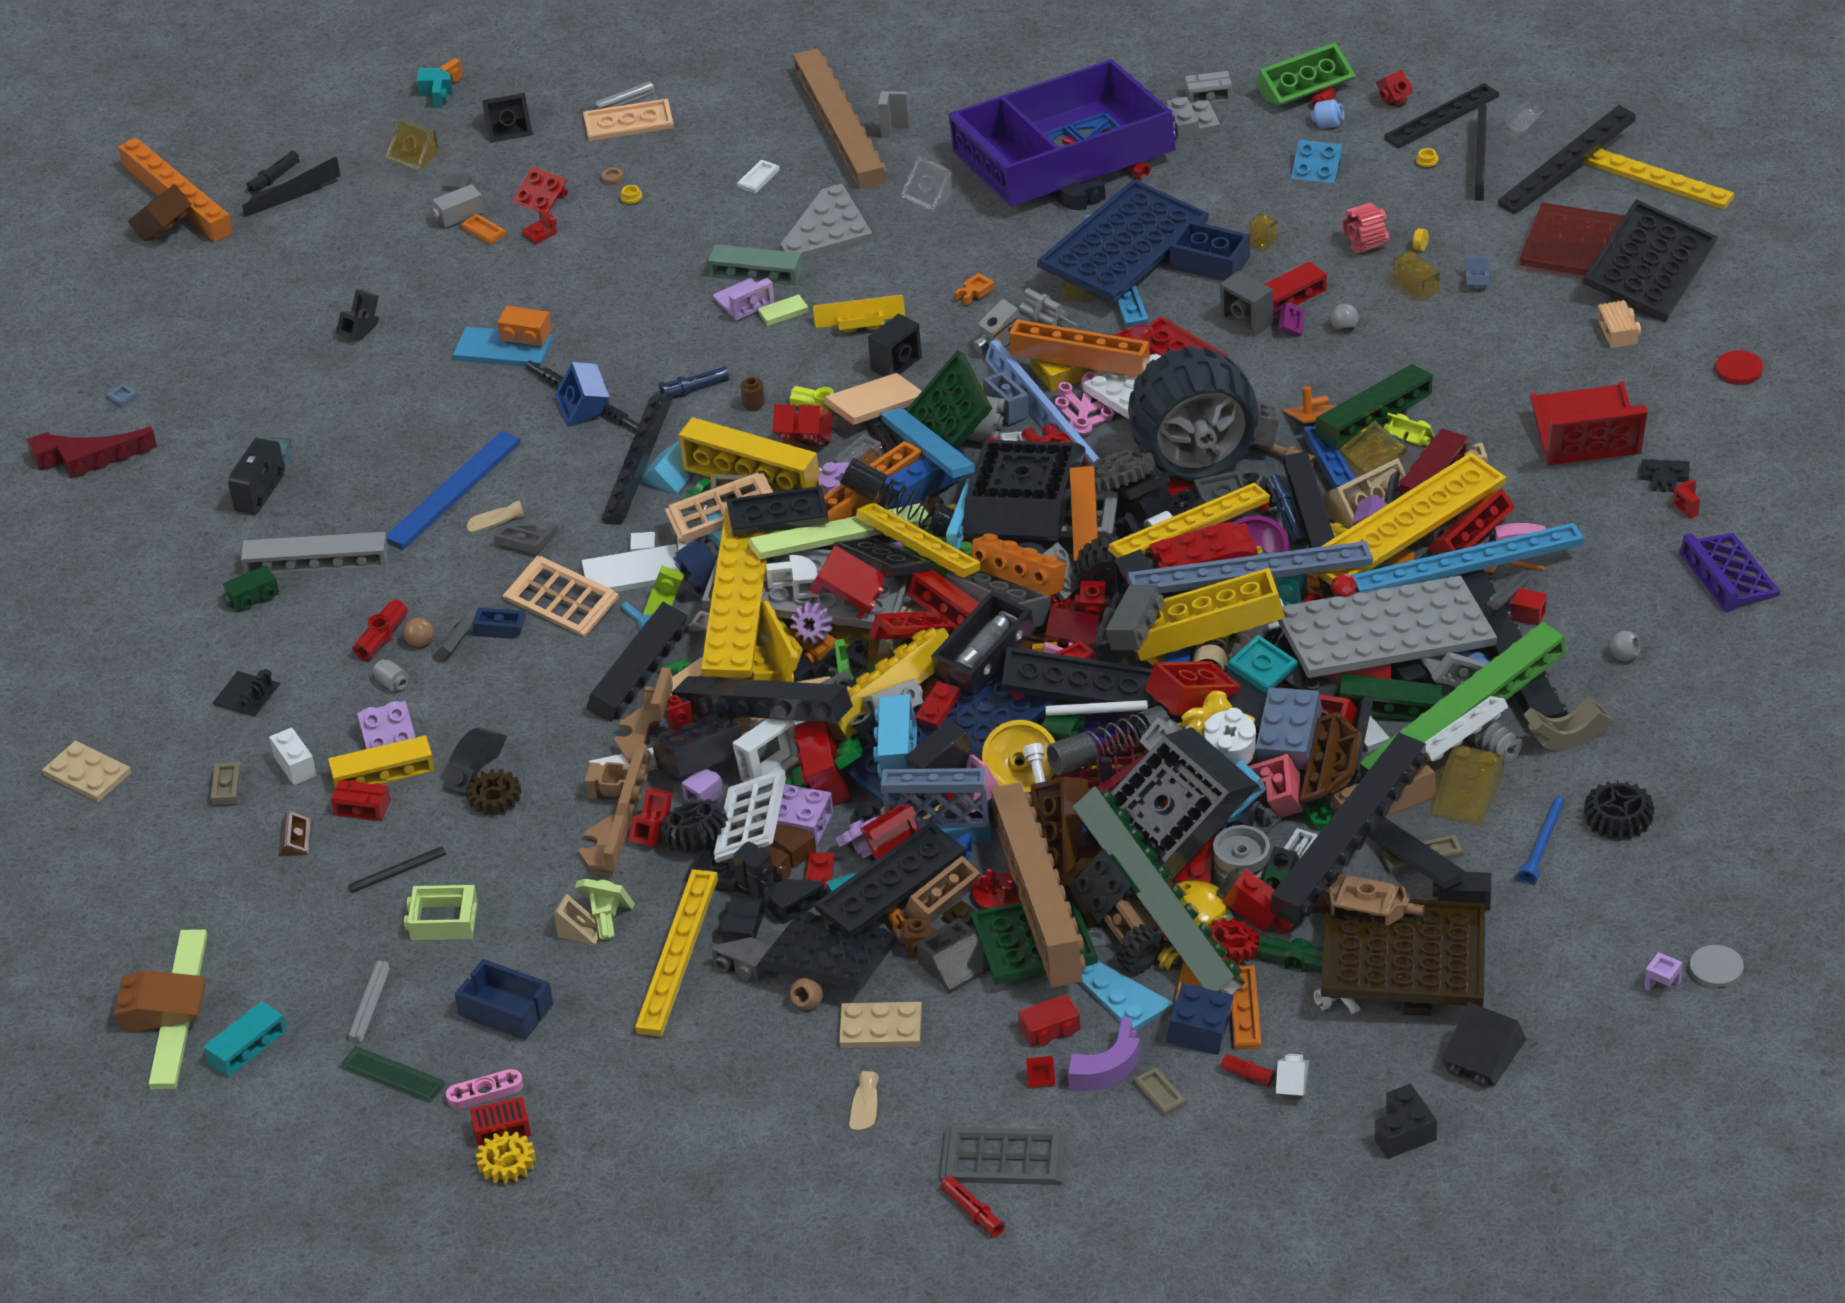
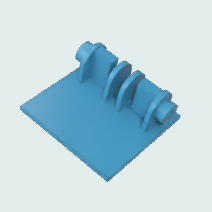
(1317, 161)

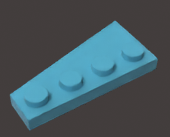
(1123, 995)

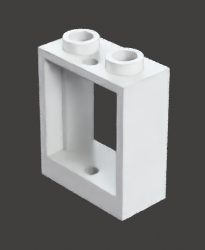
(748, 744)

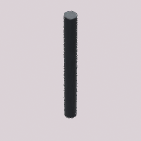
(397, 869)

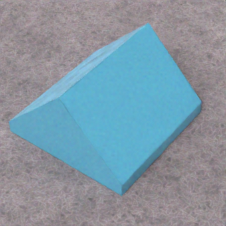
(667, 471)

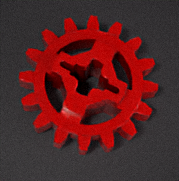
(1236, 938)

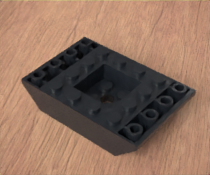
(1021, 489)
(1200, 792)

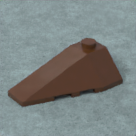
(1058, 818)

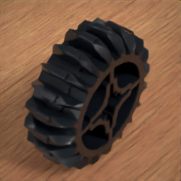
(1618, 810)
(693, 825)

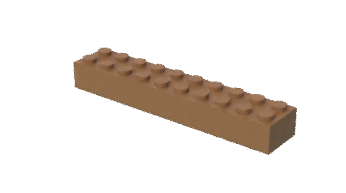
(1038, 885)

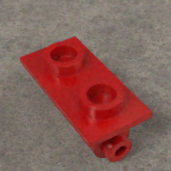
(678, 713)

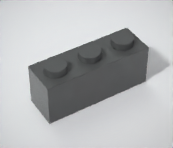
(1134, 617)

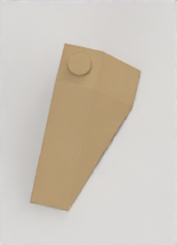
(1343, 500)

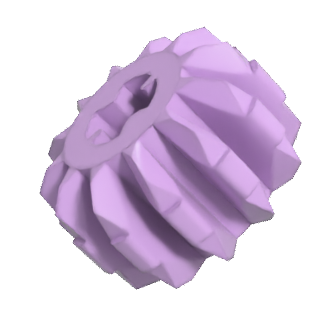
(819, 628)

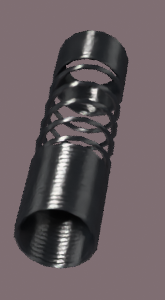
(868, 483)

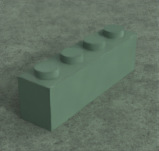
(754, 263)

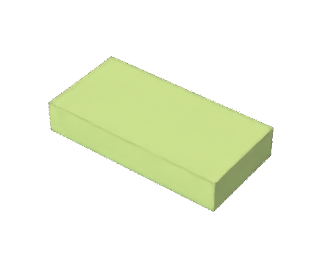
(783, 310)

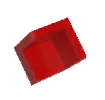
(1528, 606)

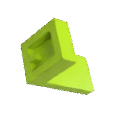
(664, 589)

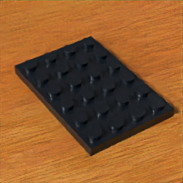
(1650, 260)

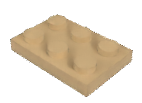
(86, 771)
(880, 1024)

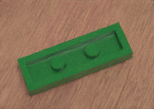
(849, 750)

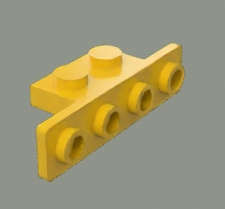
(858, 313)

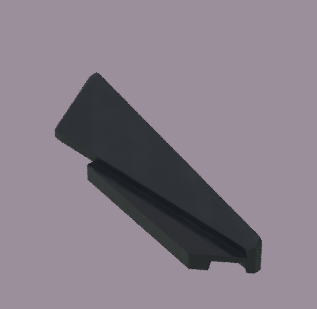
(299, 186)

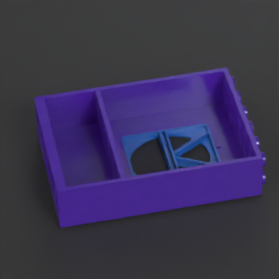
(1013, 134)

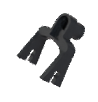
(857, 656)

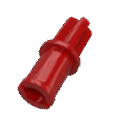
(1248, 1070)

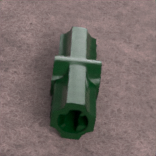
(1295, 954)

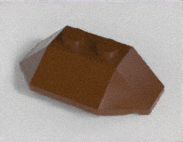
(1331, 757)

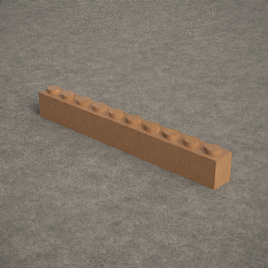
(839, 118)

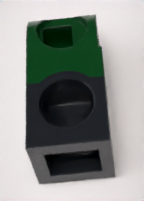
(1279, 866)

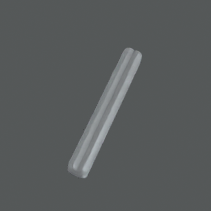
(368, 1001)

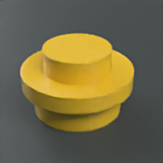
(1427, 157)
(630, 194)
(1168, 957)

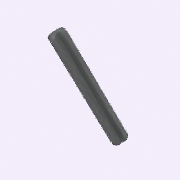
(1509, 590)

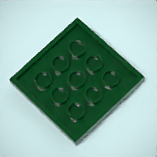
(952, 402)
(1010, 943)

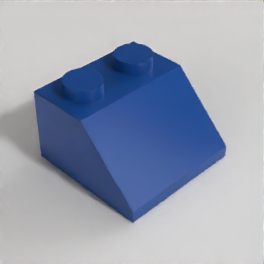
(581, 393)

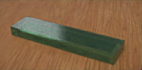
(392, 1074)

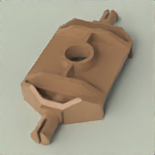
(1381, 899)

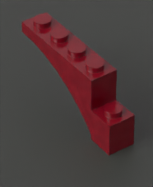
(87, 454)

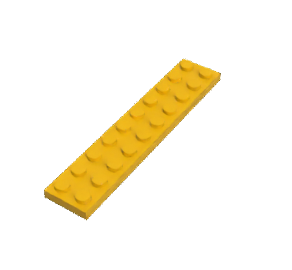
(1420, 511)
(734, 607)

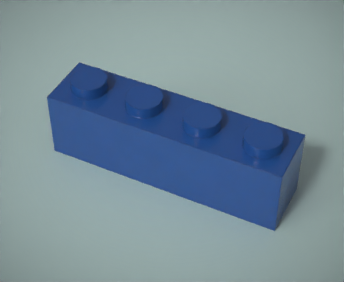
(919, 476)

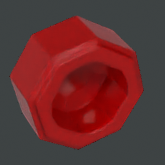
(1343, 585)

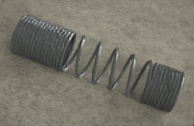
(1081, 748)

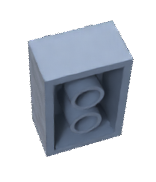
(1288, 725)

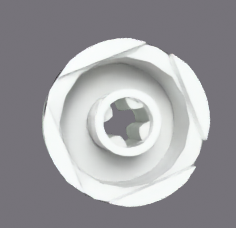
(1232, 734)

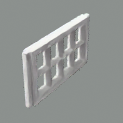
(775, 779)

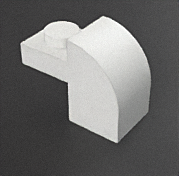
(797, 573)

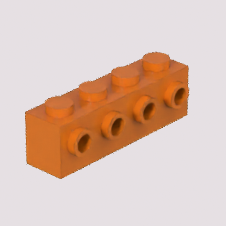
(1019, 564)

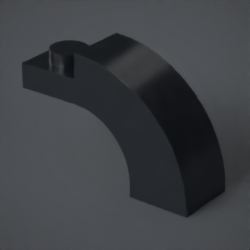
(470, 755)

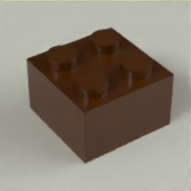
(160, 213)

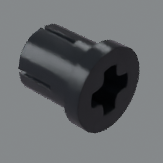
(864, 725)

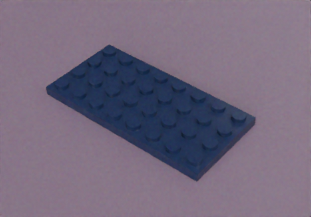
(1120, 240)
(974, 713)

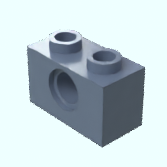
(1015, 397)

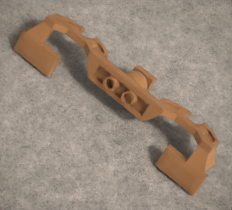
(624, 782)

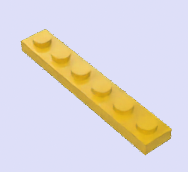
(918, 540)

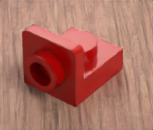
(542, 229)
(1686, 499)

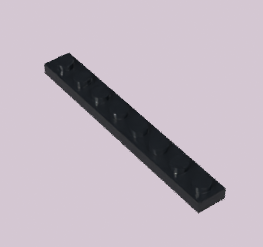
(1567, 159)
(637, 458)

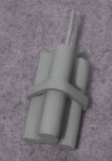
(1043, 308)

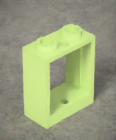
(441, 896)

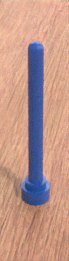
(1530, 870)

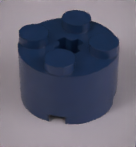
(697, 562)

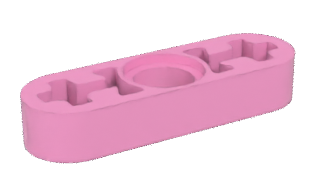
(485, 1081)

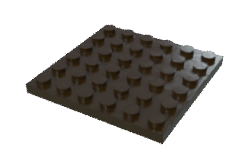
(1410, 960)

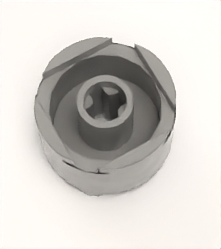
(990, 424)

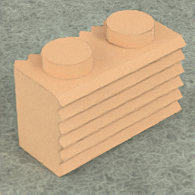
(1618, 324)

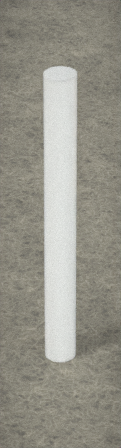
(1096, 708)

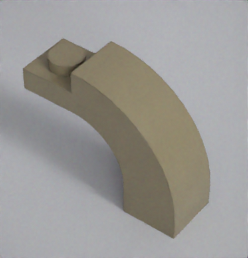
(1576, 728)

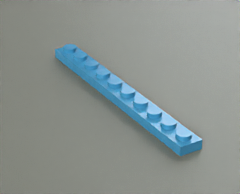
(1470, 558)

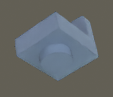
(1477, 272)

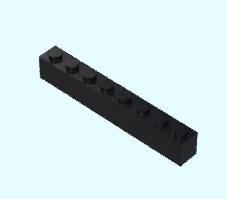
(765, 699)

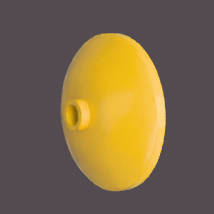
(1005, 747)
(1204, 898)

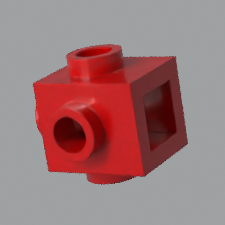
(1394, 88)
(1092, 598)

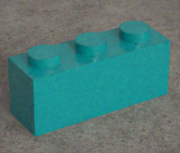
(245, 1039)

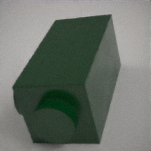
(250, 589)

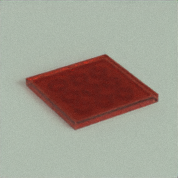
(1568, 238)

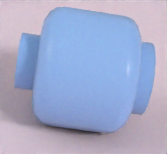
(1327, 114)

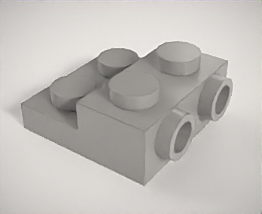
(1192, 117)

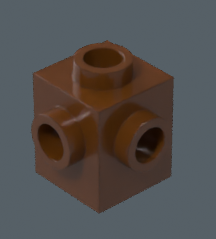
(913, 931)

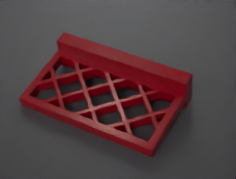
(1118, 774)

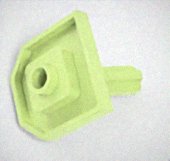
(605, 900)

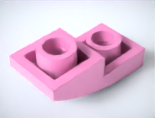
(1515, 529)

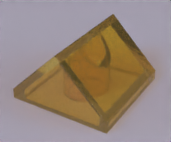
(412, 145)

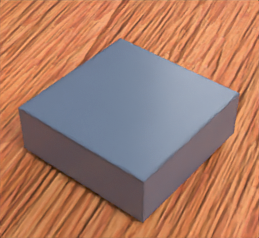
(122, 395)

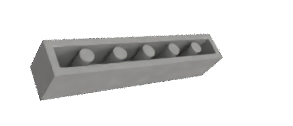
(316, 553)

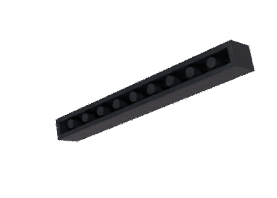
(1538, 692)
(1348, 828)

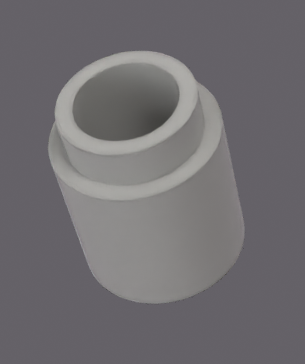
(390, 675)

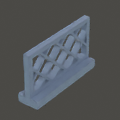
(934, 782)

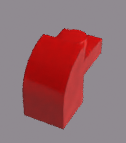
(645, 826)

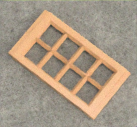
(680, 523)
(591, 619)

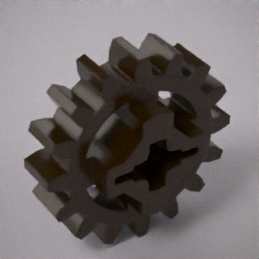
(493, 791)

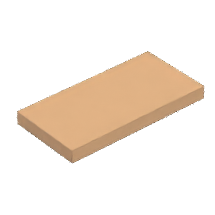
(628, 119)
(873, 398)

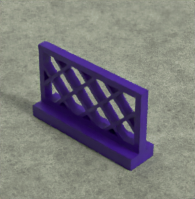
(1714, 575)

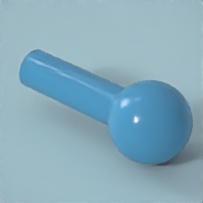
(635, 614)

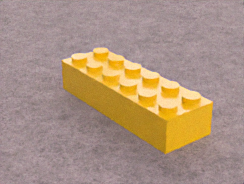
(727, 451)
(1213, 613)
(908, 663)

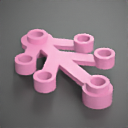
(1081, 423)

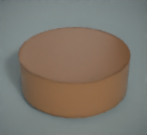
(612, 176)

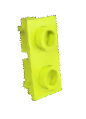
(1418, 432)

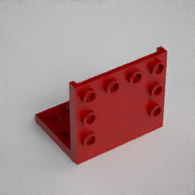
(1588, 424)

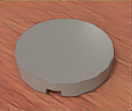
(1716, 966)

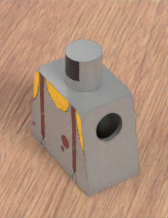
(997, 326)

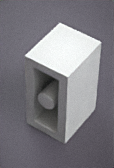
(292, 756)

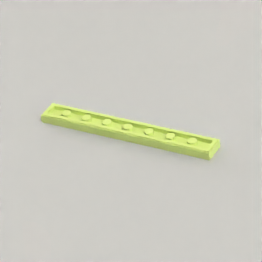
(823, 534)
(173, 1037)

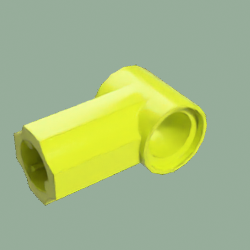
(807, 396)

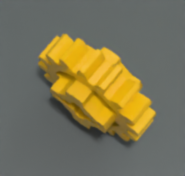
(505, 1157)

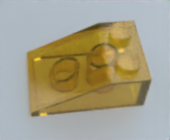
(1468, 785)

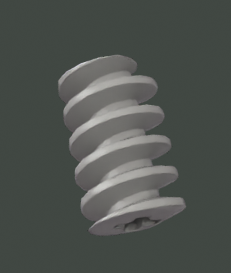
(1497, 740)

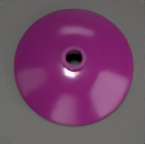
(1266, 533)

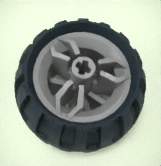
(1193, 413)

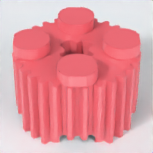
(1365, 227)

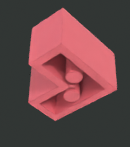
(1281, 783)

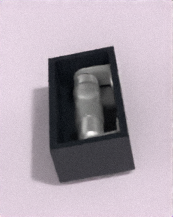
(980, 642)

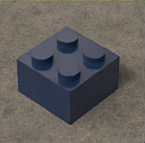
(1200, 1018)

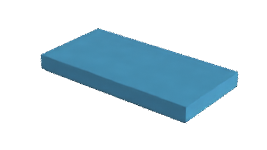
(485, 346)

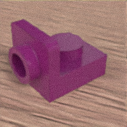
(1290, 319)

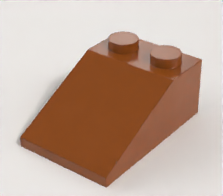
(158, 999)

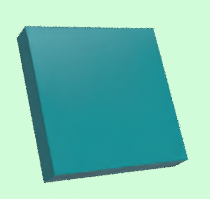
(1262, 664)

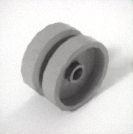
(1242, 849)

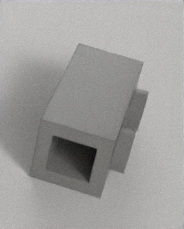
(457, 206)
(904, 688)

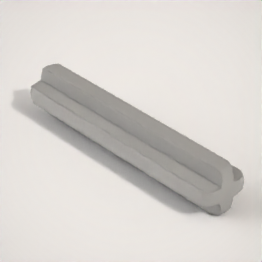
(625, 96)

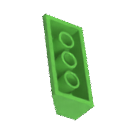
(1304, 75)

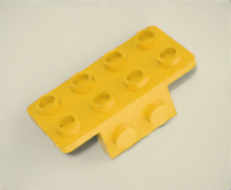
(774, 654)

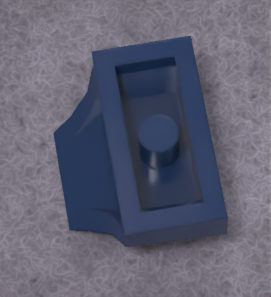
(498, 622)

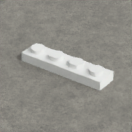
(1465, 725)

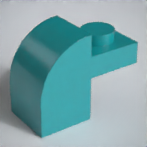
(434, 83)

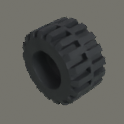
(1097, 564)

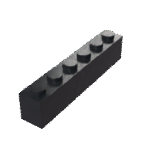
(637, 662)

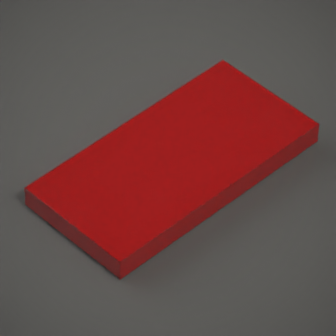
(1170, 336)

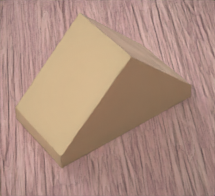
(575, 922)

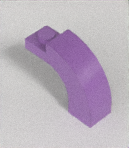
(1109, 1067)

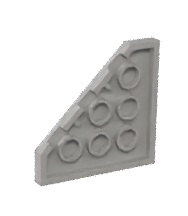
(827, 224)

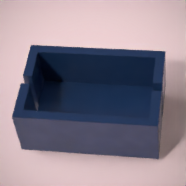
(504, 999)

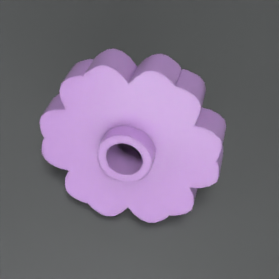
(856, 837)

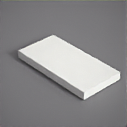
(629, 569)

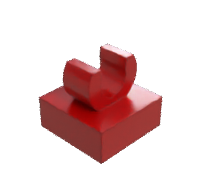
(1040, 1071)

